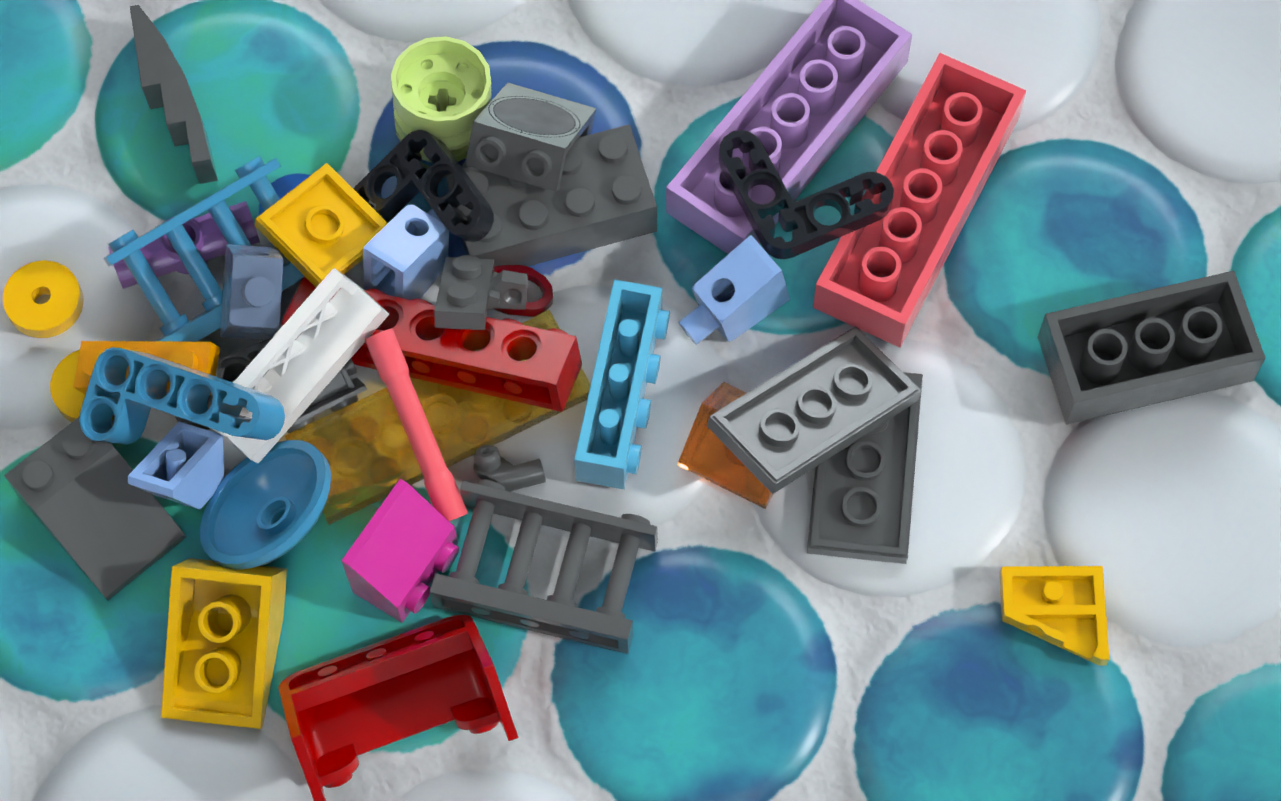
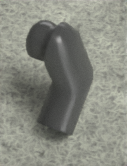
(493, 467)

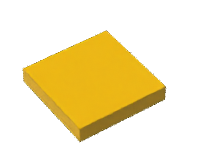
(321, 225)

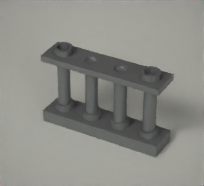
(558, 613)

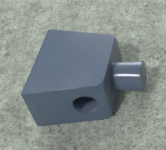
(251, 292)

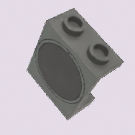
(527, 135)

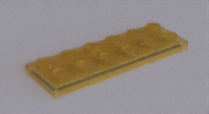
(372, 451)

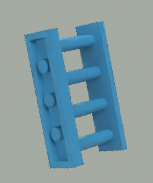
(128, 246)

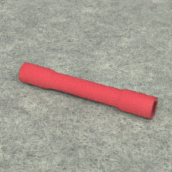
(395, 374)

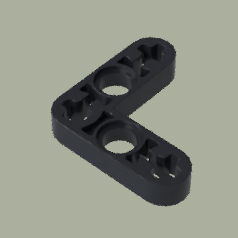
(417, 177)
(798, 215)

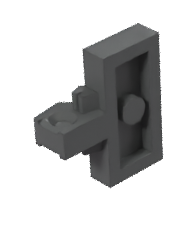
(472, 288)

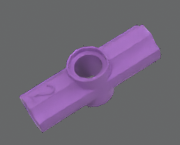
(206, 238)

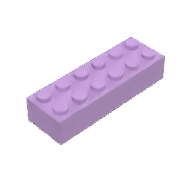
(798, 112)

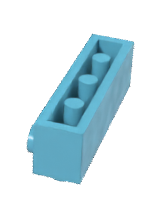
(619, 385)

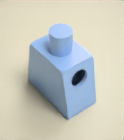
(406, 254)
(736, 294)

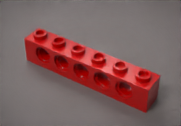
(452, 356)

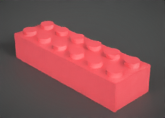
(937, 174)

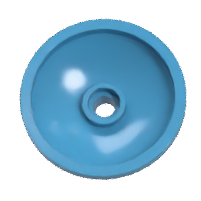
(266, 506)

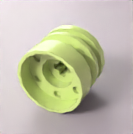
(441, 90)

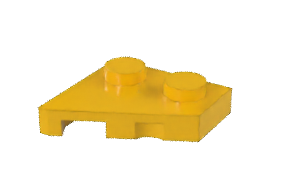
(1058, 606)

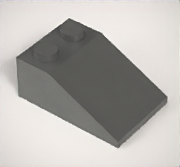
(90, 509)

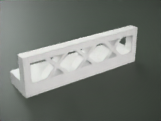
(306, 365)

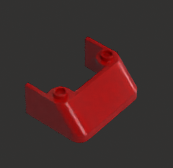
(389, 695)

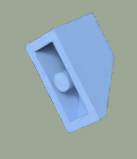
(183, 466)

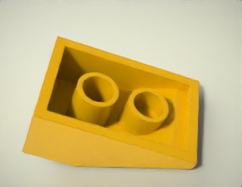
(222, 642)

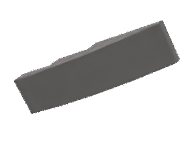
(168, 88)

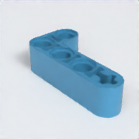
(188, 397)

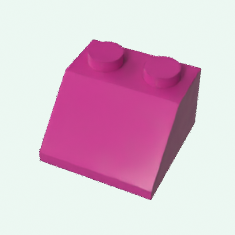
(400, 553)

